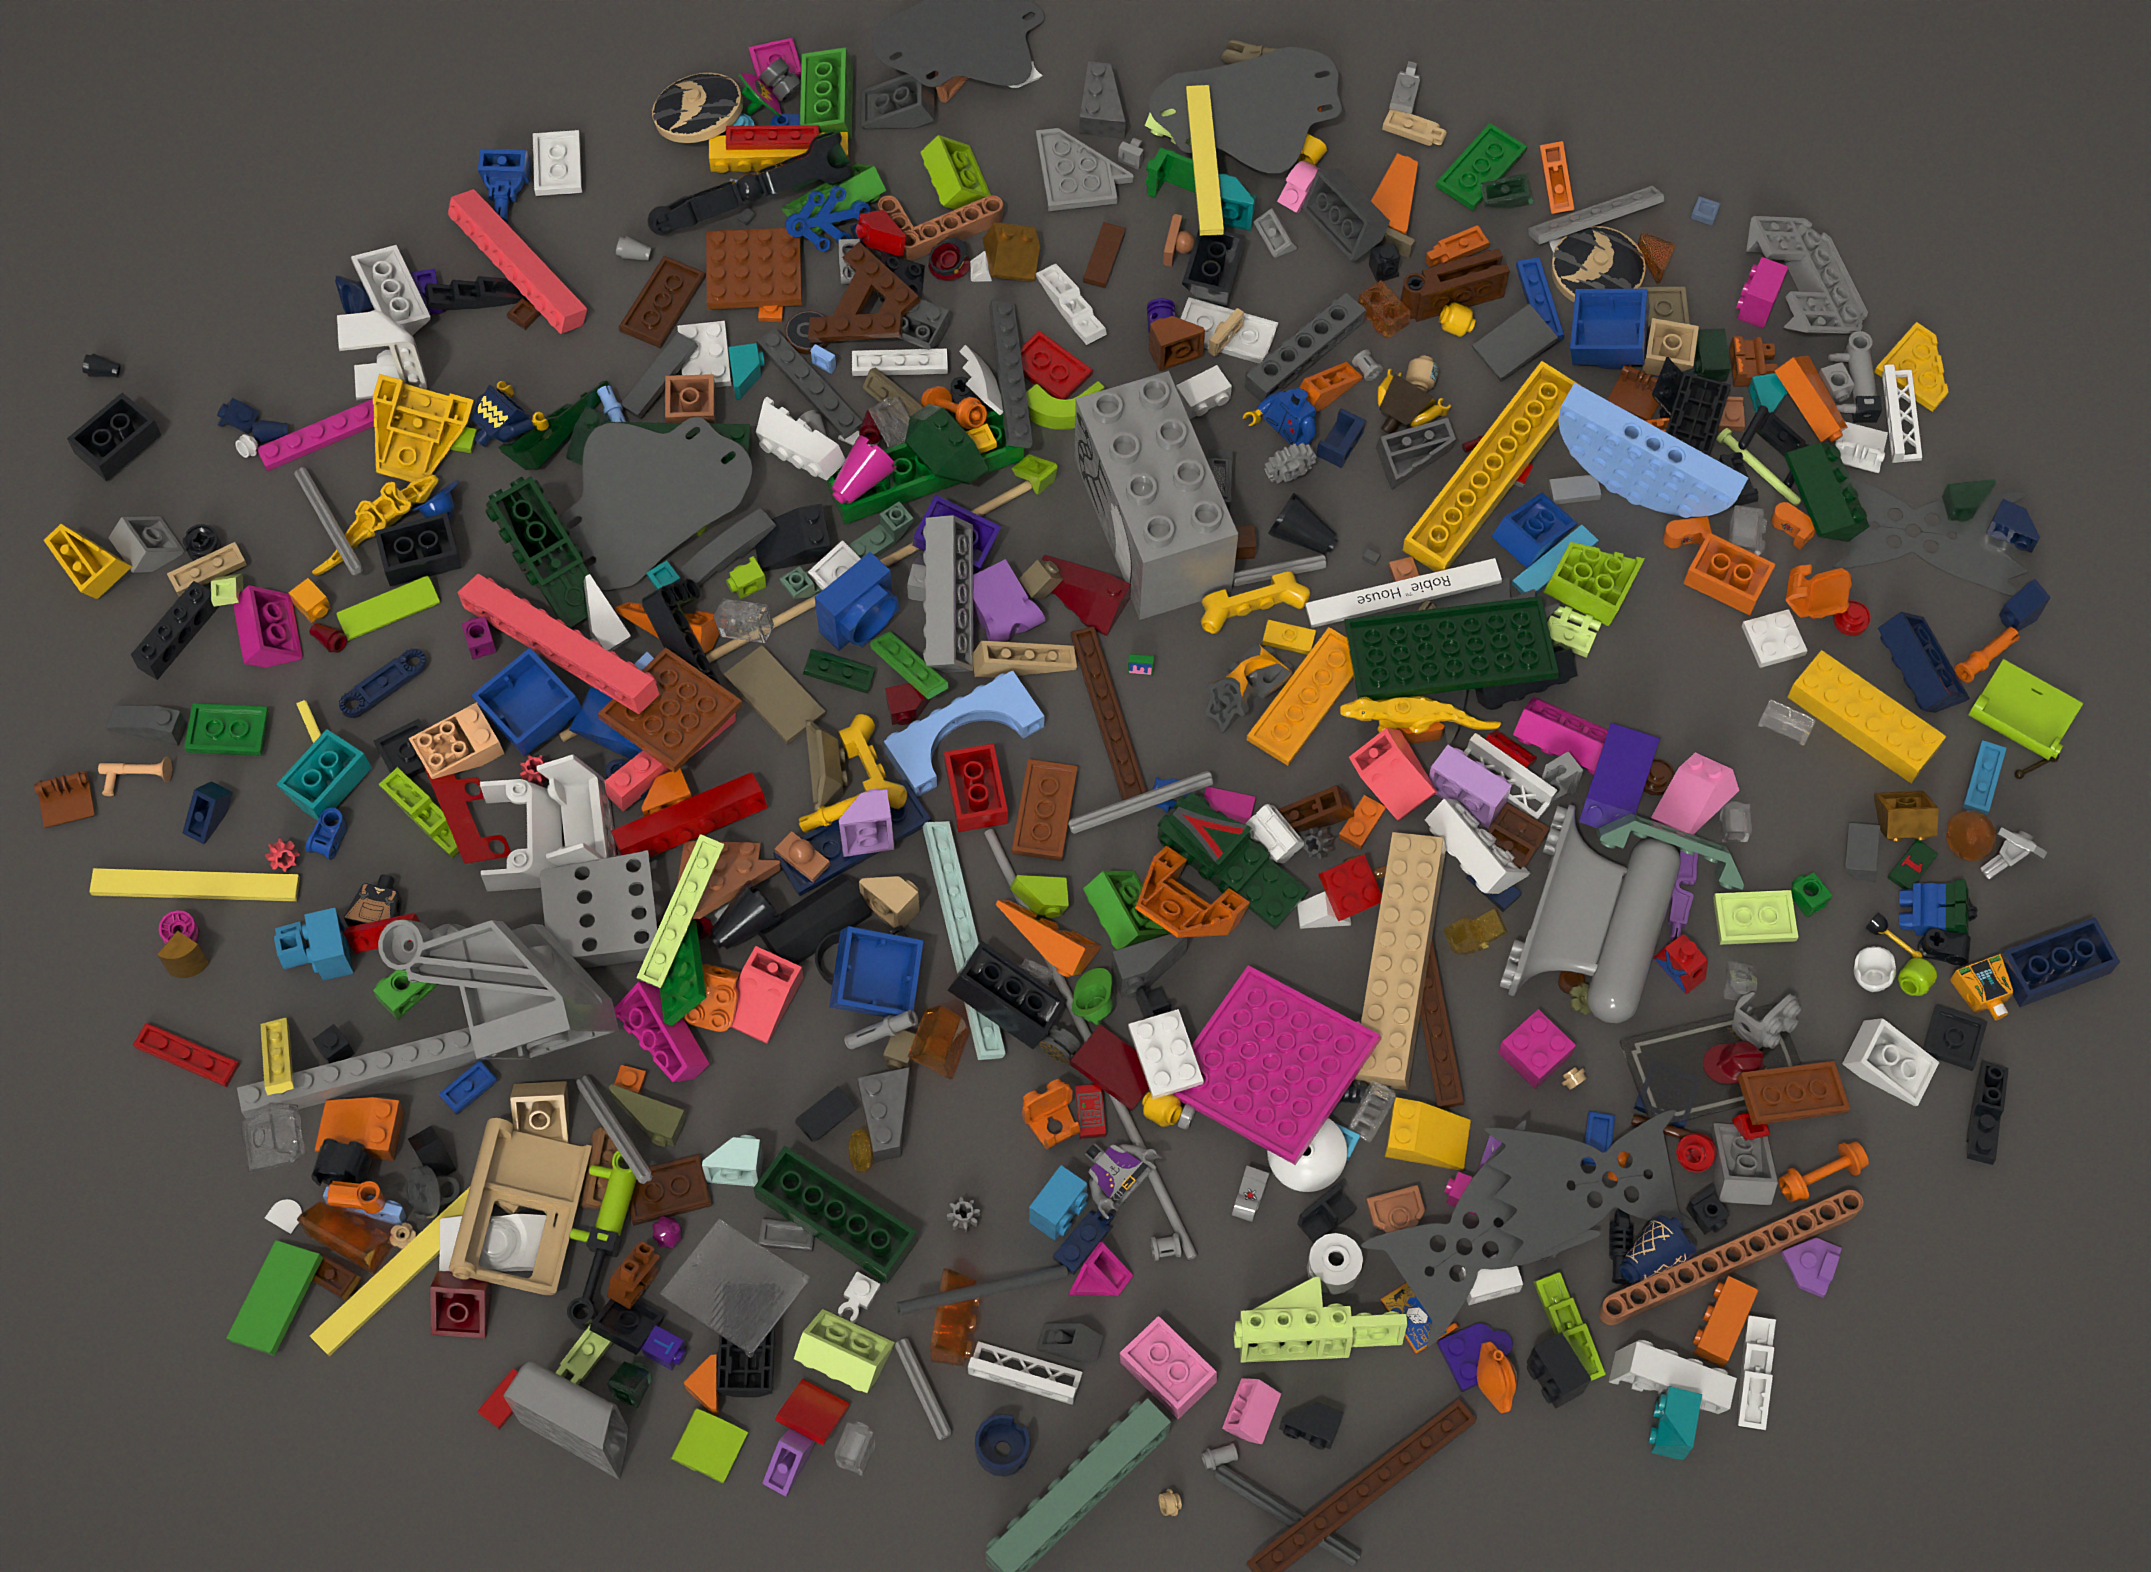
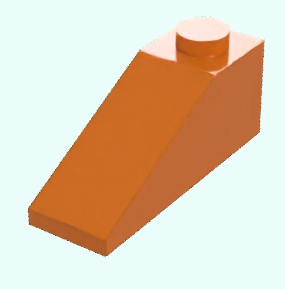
(1556, 177)
(1330, 384)

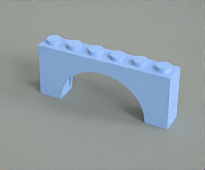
(999, 701)

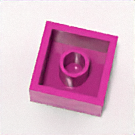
(1761, 292)
(1536, 1049)

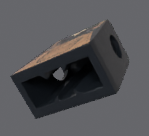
(374, 903)

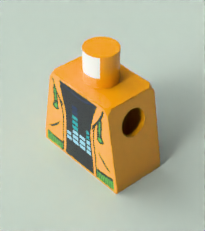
(1985, 986)

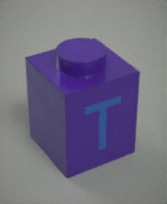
(664, 1348)

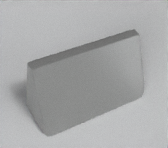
(1275, 233)

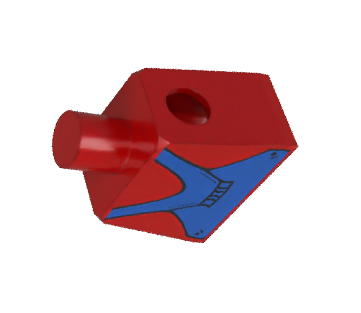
(1681, 961)

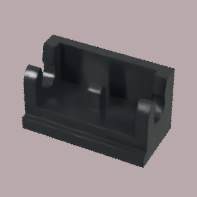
(1748, 493)
(825, 1114)

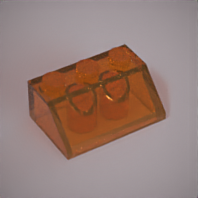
(346, 1235)
(953, 1323)

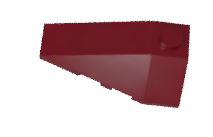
(1091, 594)

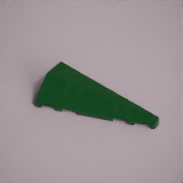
(536, 446)

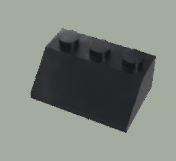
(1214, 267)

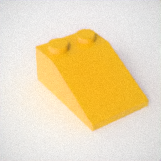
(1427, 1135)

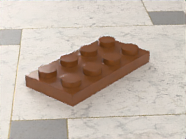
(1044, 810)
(1793, 1093)

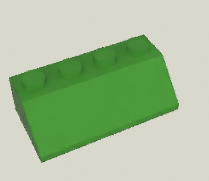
(827, 90)
(862, 185)

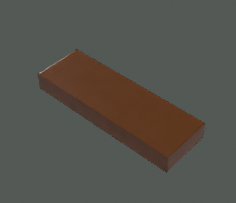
(1104, 255)

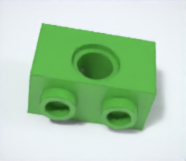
(401, 1001)

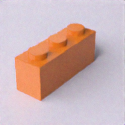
(1724, 1321)

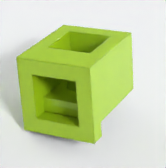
(746, 579)

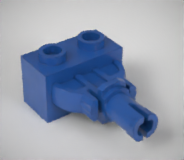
(504, 176)

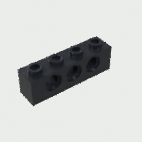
(174, 631)

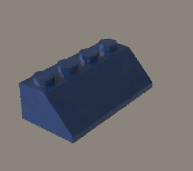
(1922, 662)

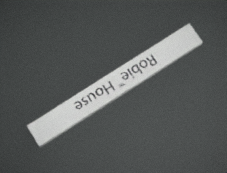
(1403, 593)

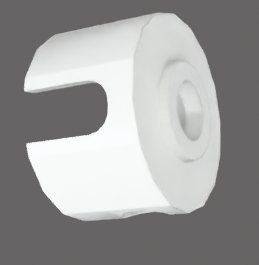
(1335, 1278)

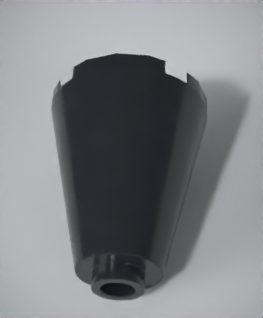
(1303, 527)
(744, 918)

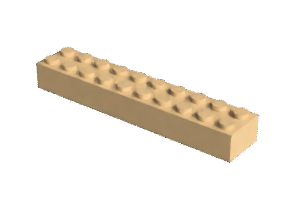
(1401, 956)

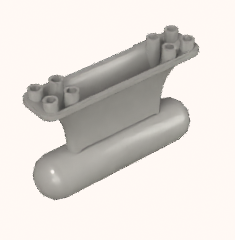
(1597, 918)

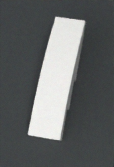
(1070, 303)
(982, 380)
(1756, 1372)

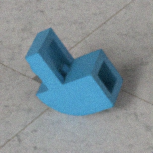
(291, 945)

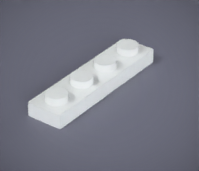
(900, 361)

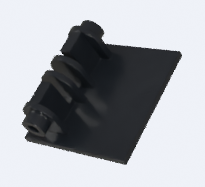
(908, 271)
(1667, 387)

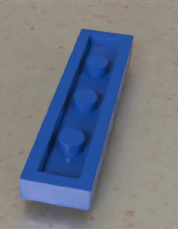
(1538, 292)

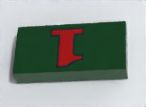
(1912, 865)

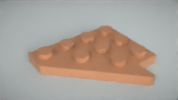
(734, 868)

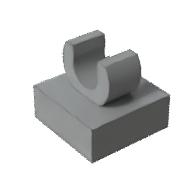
(1131, 153)

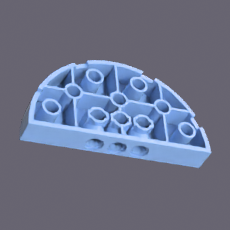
(1643, 460)

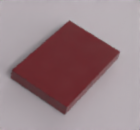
(1112, 1067)

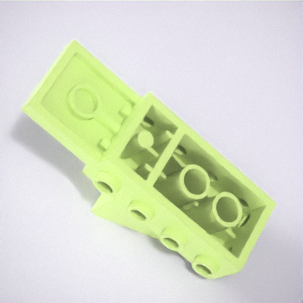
(1300, 1318)

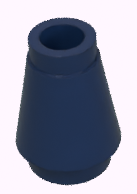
(268, 430)

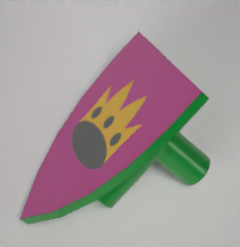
(759, 94)

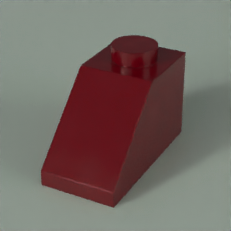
(905, 703)

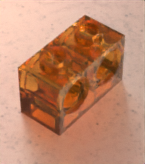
(1386, 306)

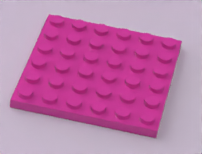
(1275, 1064)

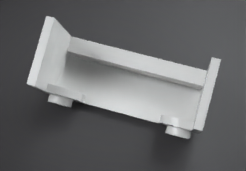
(379, 330)
(584, 811)
(543, 834)

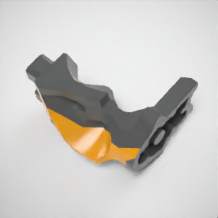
(1234, 689)

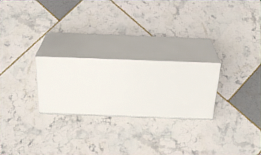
(392, 287)

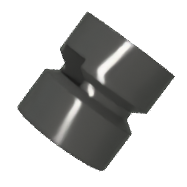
(779, 78)

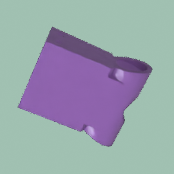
(1003, 604)

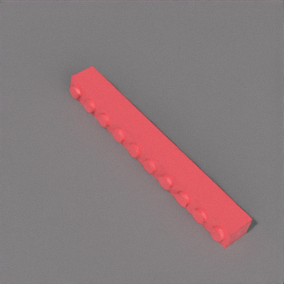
(559, 643)

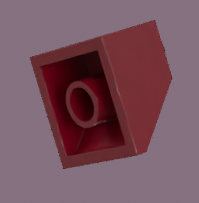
(459, 1306)

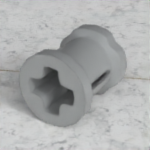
(1367, 365)
(1165, 1247)

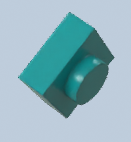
(662, 575)

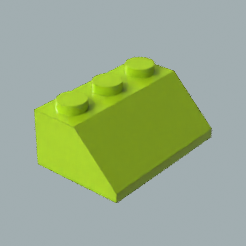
(954, 172)

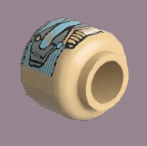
(1422, 373)

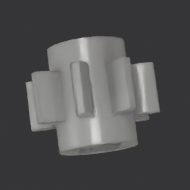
(961, 1222)

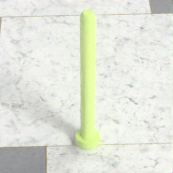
(1725, 437)

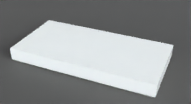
(1249, 343)

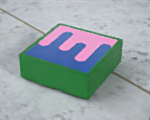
(1140, 664)

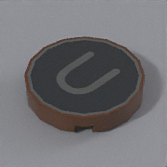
(797, 331)

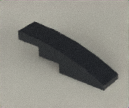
(472, 294)

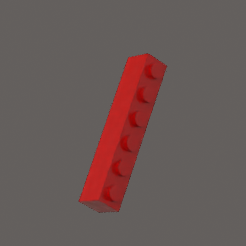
(691, 817)

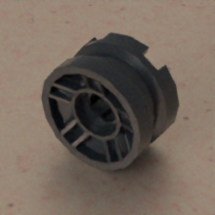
(197, 534)

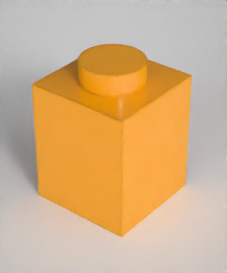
(310, 600)

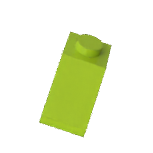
(1042, 894)

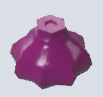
(667, 1232)

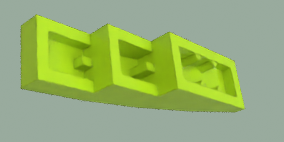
(420, 809)
(1566, 1319)

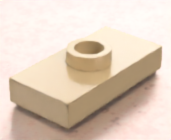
(1225, 332)

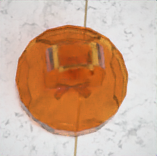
(1971, 835)

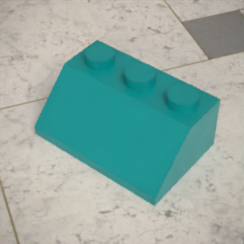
(324, 774)

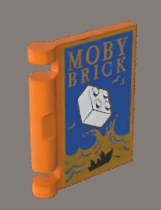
(1418, 1321)

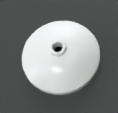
(1317, 1169)

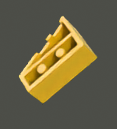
(86, 562)

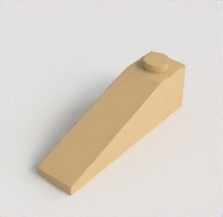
(996, 657)

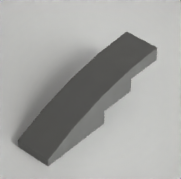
(728, 546)

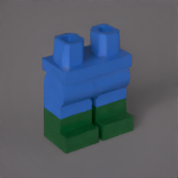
(1936, 907)

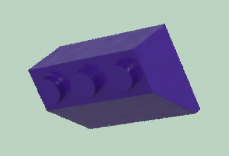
(984, 531)

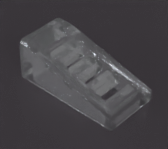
(1381, 1091)

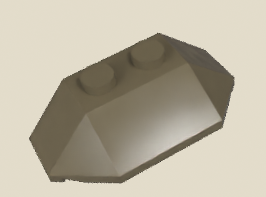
(825, 766)

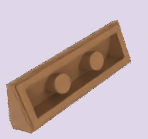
(600, 1155)

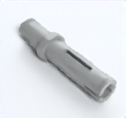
(888, 1027)

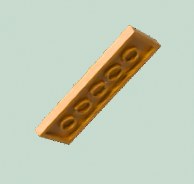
(1304, 699)

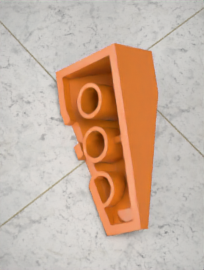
(700, 622)
(1062, 949)

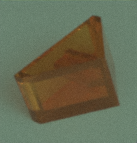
(1656, 254)

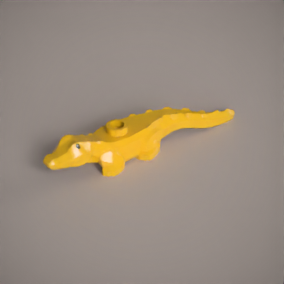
(382, 514)
(1412, 713)

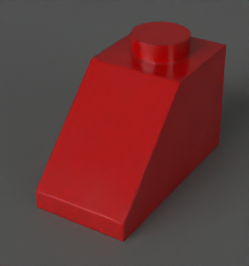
(881, 232)

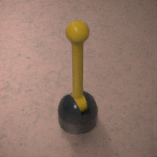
(1879, 926)

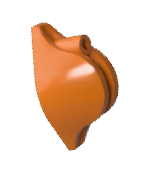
(1496, 1377)

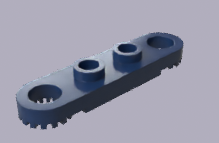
(382, 683)

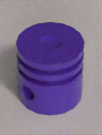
(1158, 309)

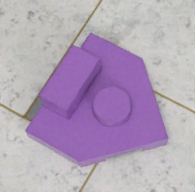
(1812, 1265)

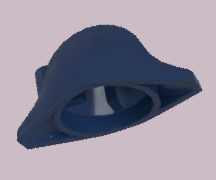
(353, 296)

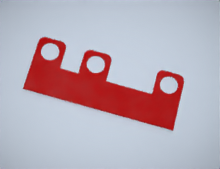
(453, 800)

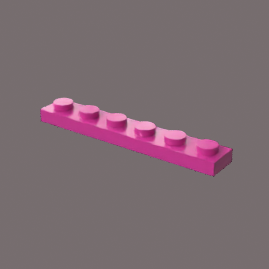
(317, 435)

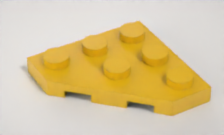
(1920, 353)

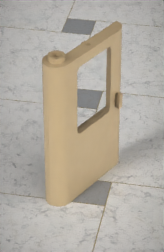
(529, 1174)

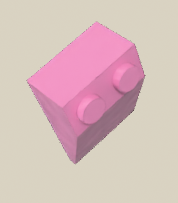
(1695, 794)

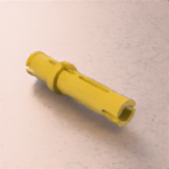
(825, 815)

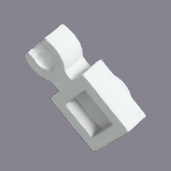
(859, 1293)

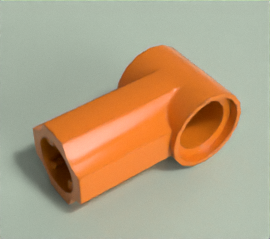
(354, 1196)

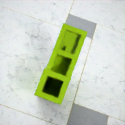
(1054, 412)

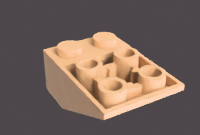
(457, 743)

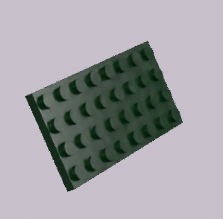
(1451, 649)

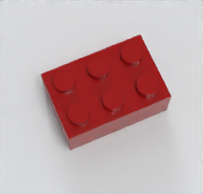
(976, 787)

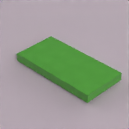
(274, 1298)

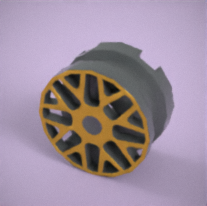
(1060, 1044)

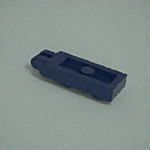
(1083, 1241)

